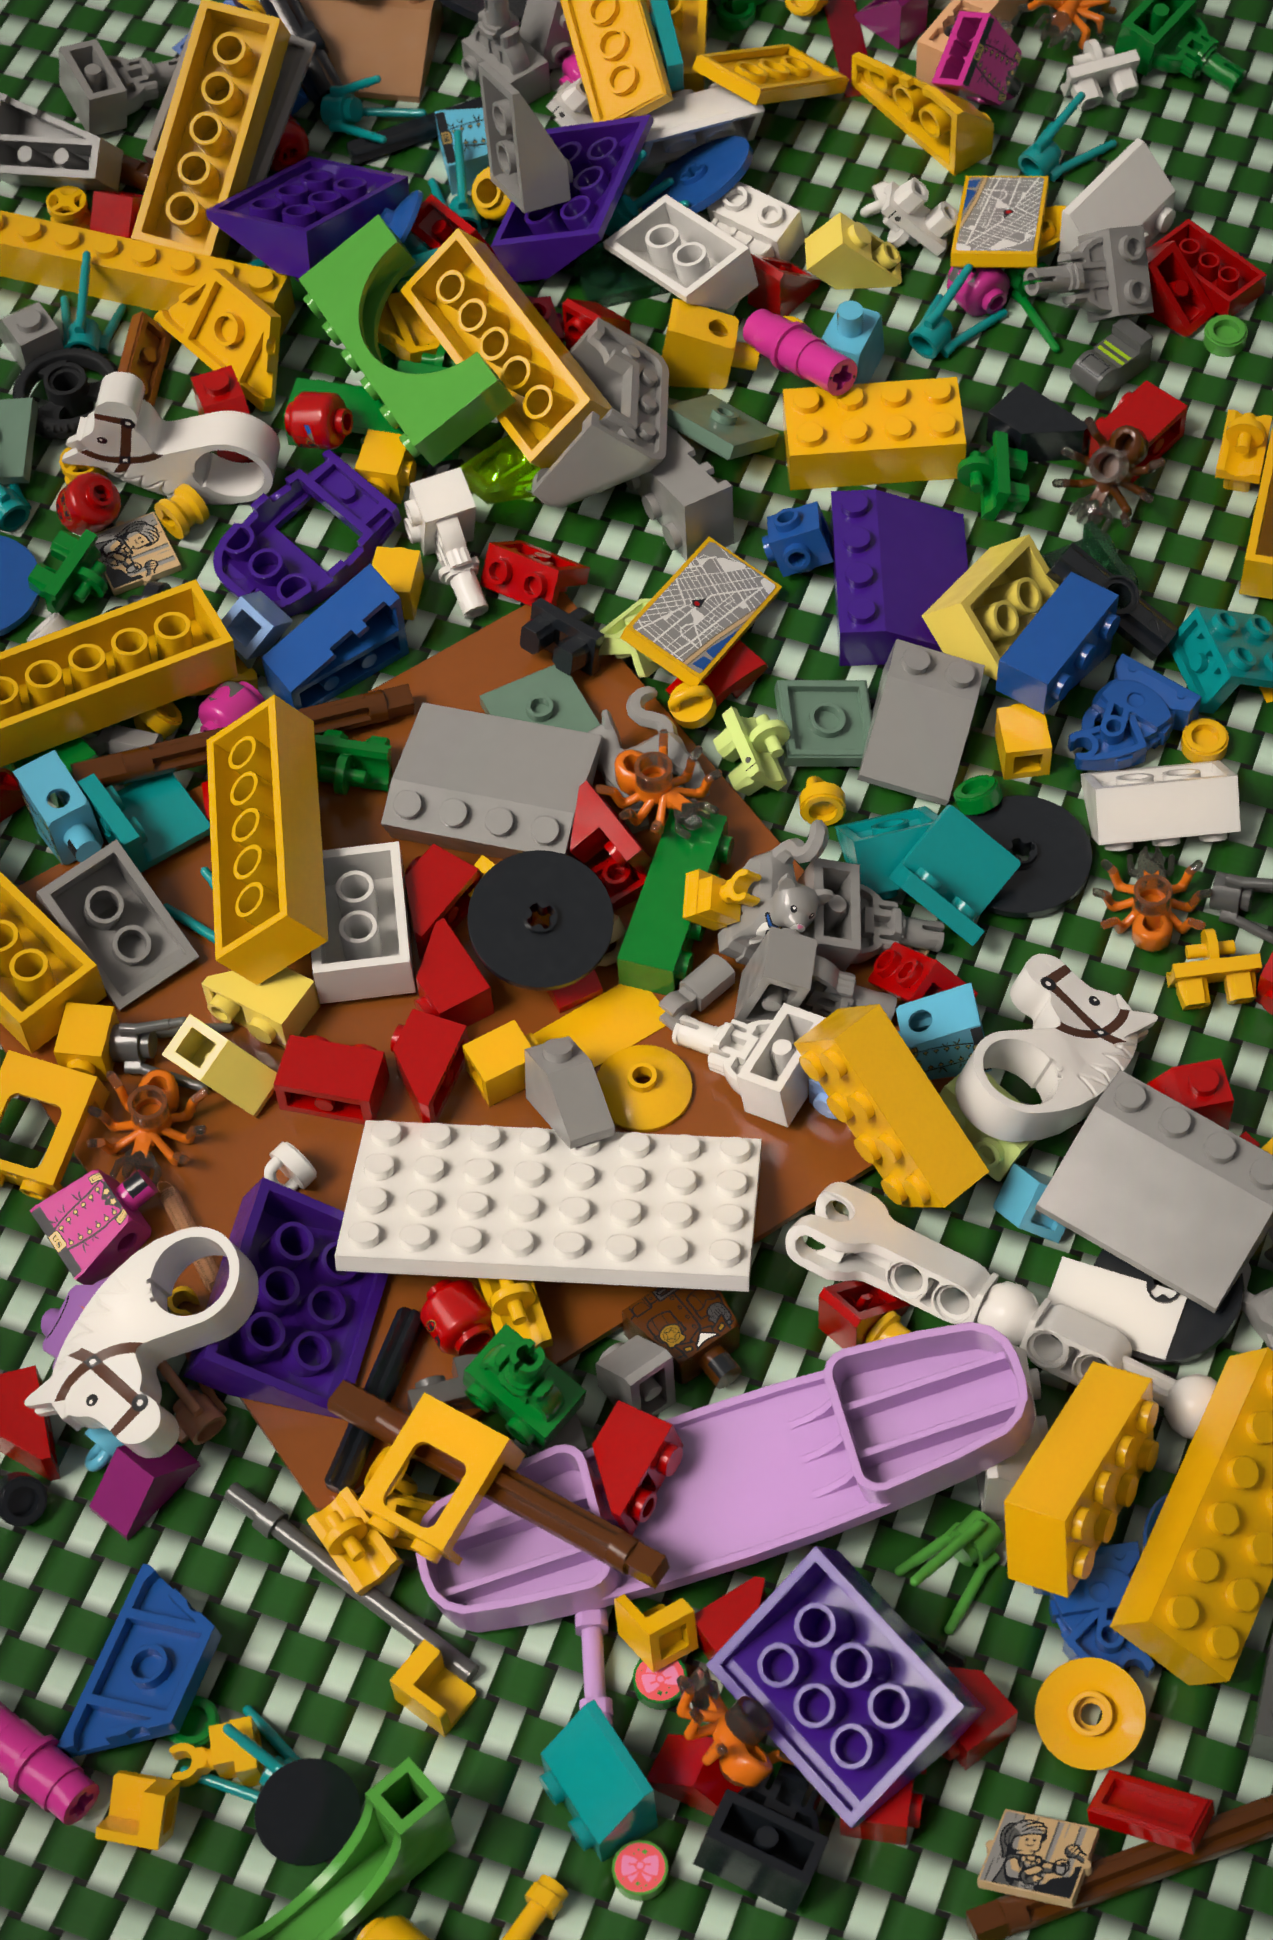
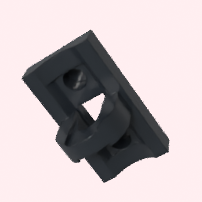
(574, 652)

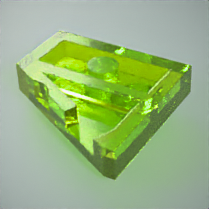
(500, 473)

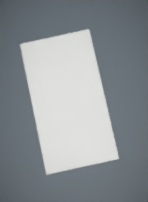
(1119, 1303)

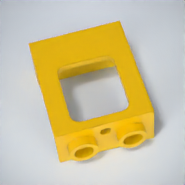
(55, 1086)
(461, 1438)

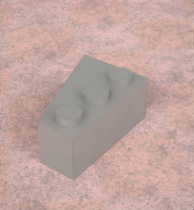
(52, 152)
(686, 499)

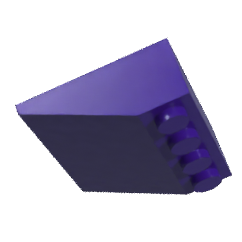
(306, 211)
(550, 238)
(889, 570)
(307, 1315)
(845, 1685)

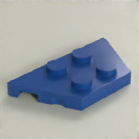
(144, 1670)

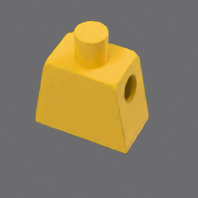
(704, 347)

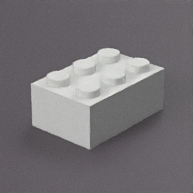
(366, 924)

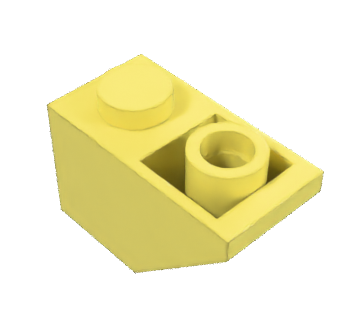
(851, 256)
(268, 1010)
(221, 1065)

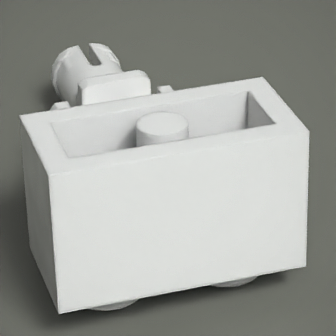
(759, 222)
(443, 522)
(756, 1059)

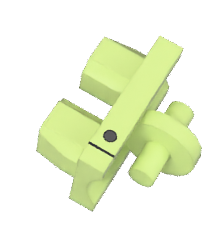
(758, 745)

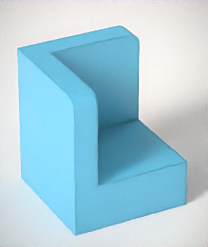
(1019, 1199)

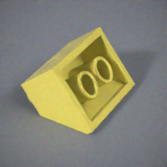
(991, 603)

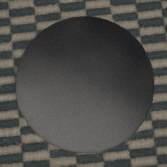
(307, 1811)

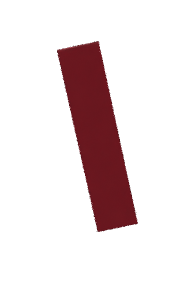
(845, 37)

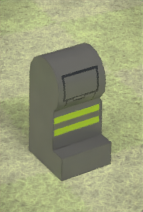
(1113, 360)

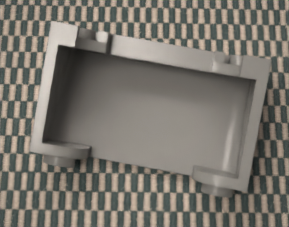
(630, 435)

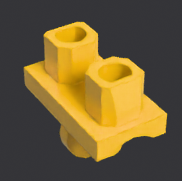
(1243, 450)
(1193, 977)
(517, 1306)
(355, 1546)

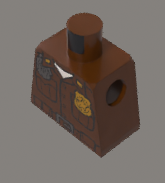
(693, 1328)

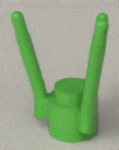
(970, 1543)

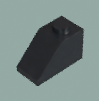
(1037, 425)

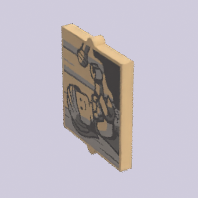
(136, 553)
(1038, 1858)

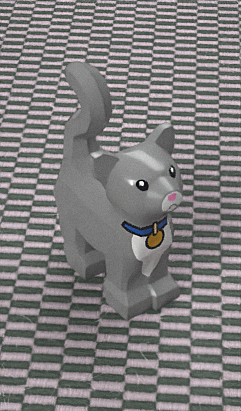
(782, 899)

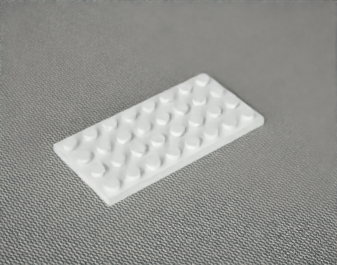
(538, 1211)

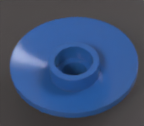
(404, 215)

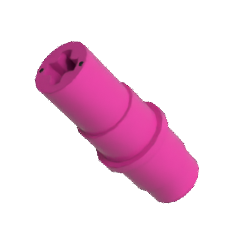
(797, 350)
(43, 1770)

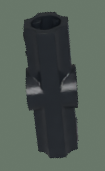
(320, 72)
(1139, 621)

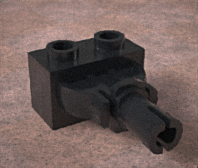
(766, 1839)

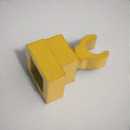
(717, 901)
(223, 1756)

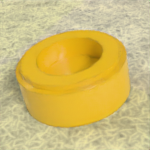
(1204, 740)

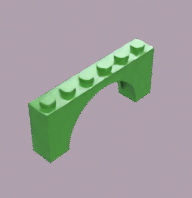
(431, 408)
(395, 1840)

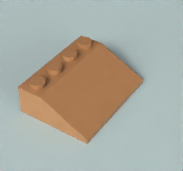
(381, 40)

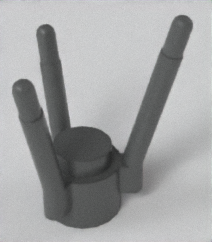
(1236, 893)
(138, 1041)

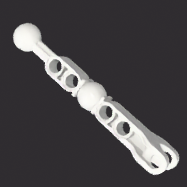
(882, 1252)

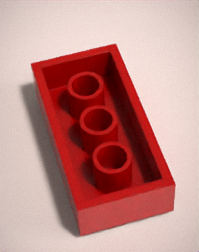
(1222, 273)

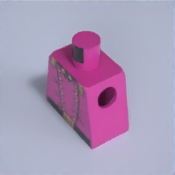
(979, 61)
(96, 1222)

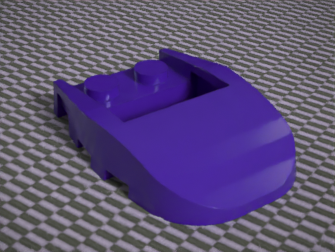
(262, 559)

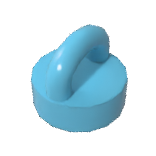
(102, 1450)

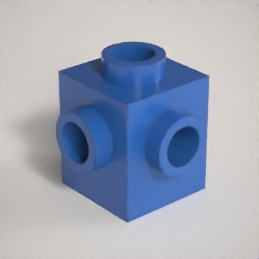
(798, 539)

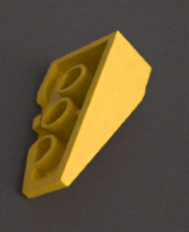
(935, 119)

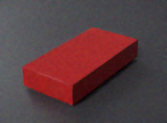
(1151, 1811)

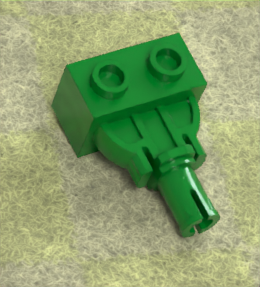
(1176, 41)
(522, 1388)

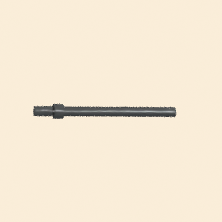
(274, 1523)

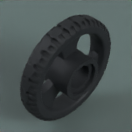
(65, 386)

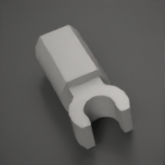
(120, 739)
(697, 990)

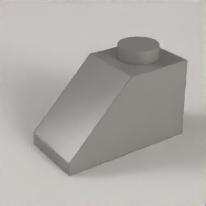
(29, 334)
(567, 1092)
(637, 1375)

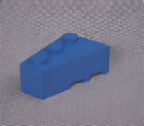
(339, 643)
(1060, 644)

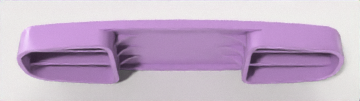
(756, 1476)

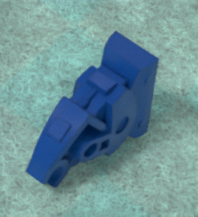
(1134, 714)
(1092, 1606)

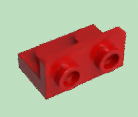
(529, 572)
(911, 974)

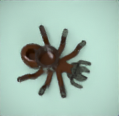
(1110, 467)

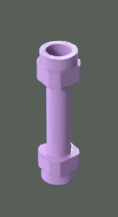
(591, 1627)

